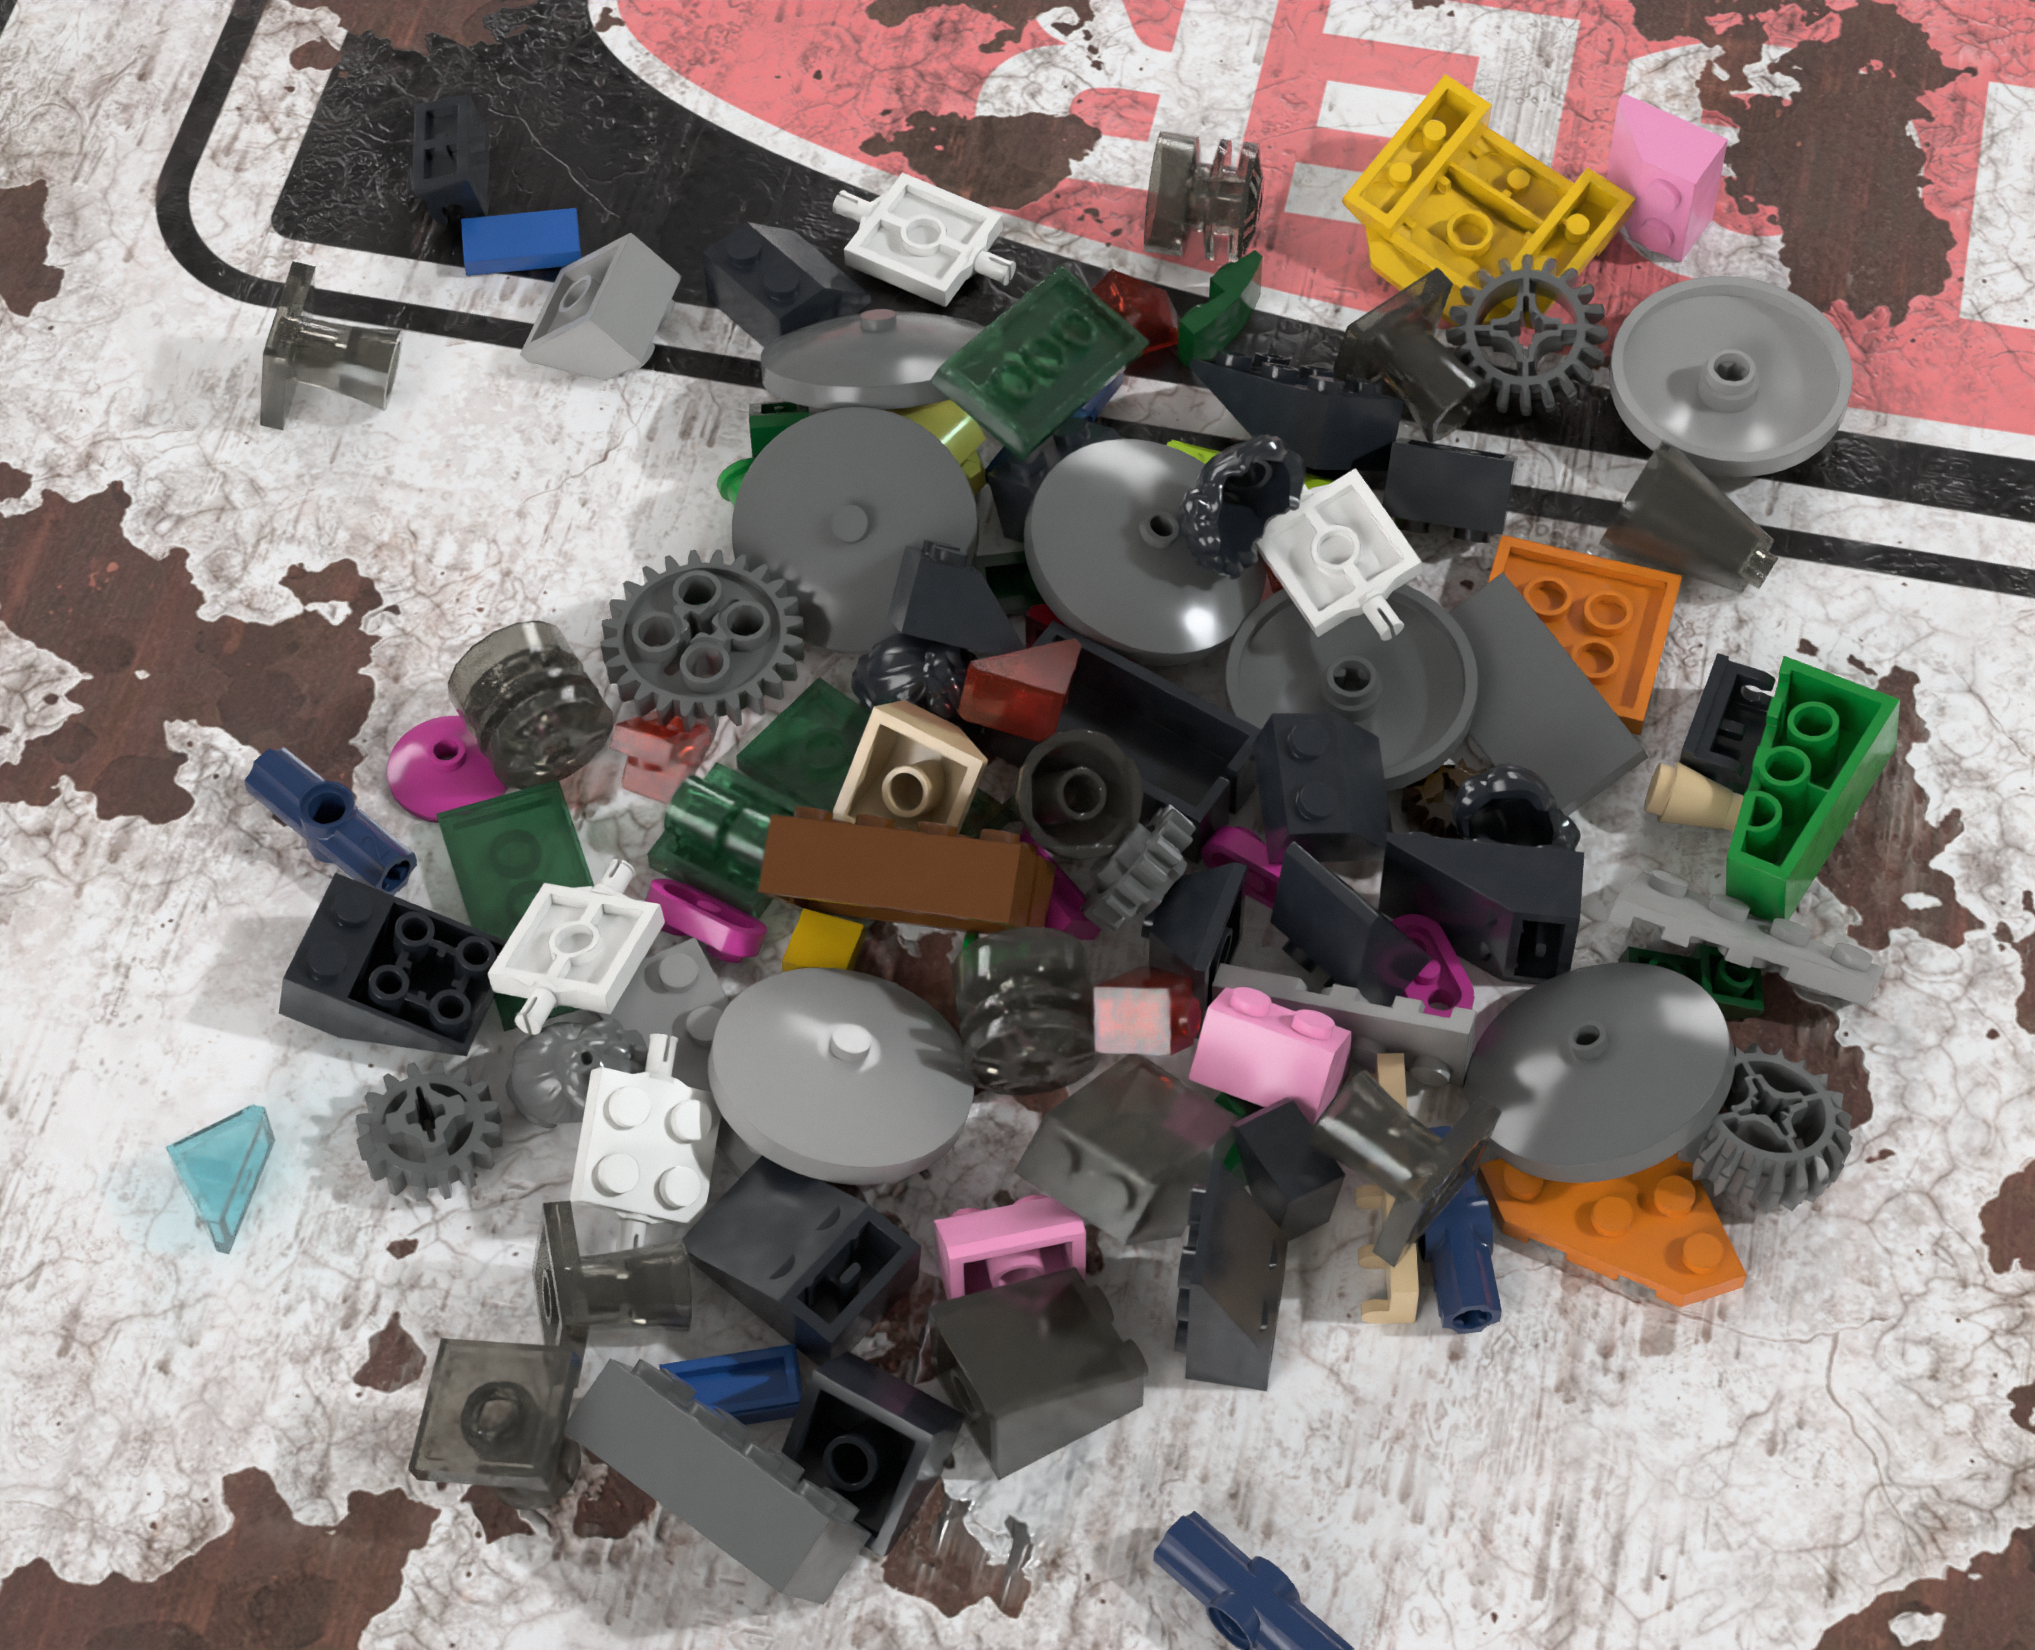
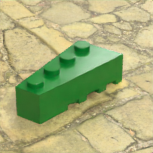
(1806, 783)

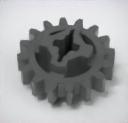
(1138, 870)
(398, 1144)

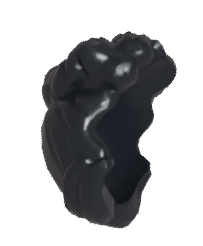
(1237, 500)
(918, 672)
(1512, 809)

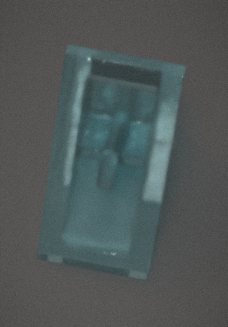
(222, 1169)

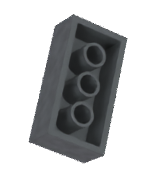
(716, 1481)

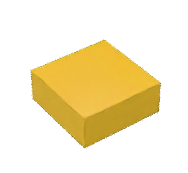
(823, 942)

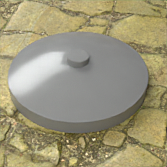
(1731, 375)
(840, 1076)

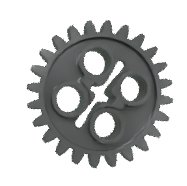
(703, 640)

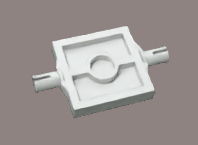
(923, 239)
(1340, 556)
(576, 947)
(646, 1146)

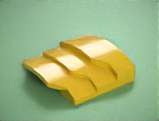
(1467, 197)

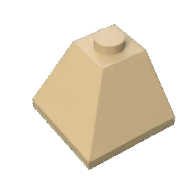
(911, 769)

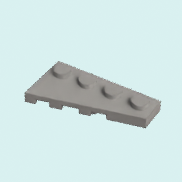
(1747, 939)
(682, 998)
(1433, 1046)

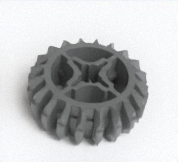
(1548, 337)
(1754, 1145)

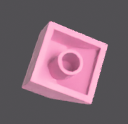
(1670, 172)
(1271, 1052)
(1008, 1244)

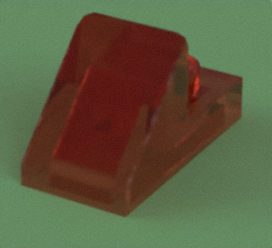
(659, 754)

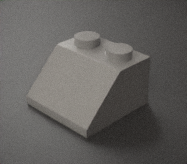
(604, 311)

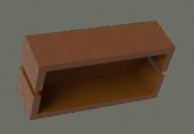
(905, 875)

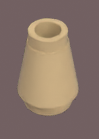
(1691, 799)

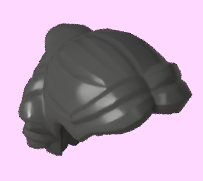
(555, 1067)

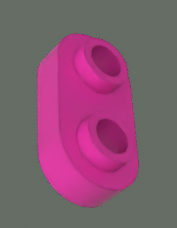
(1244, 847)
(691, 912)
(1443, 977)

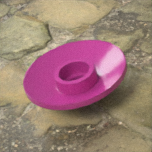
(431, 785)

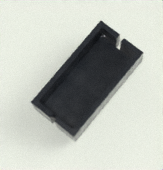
(1180, 742)

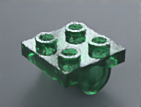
(719, 836)

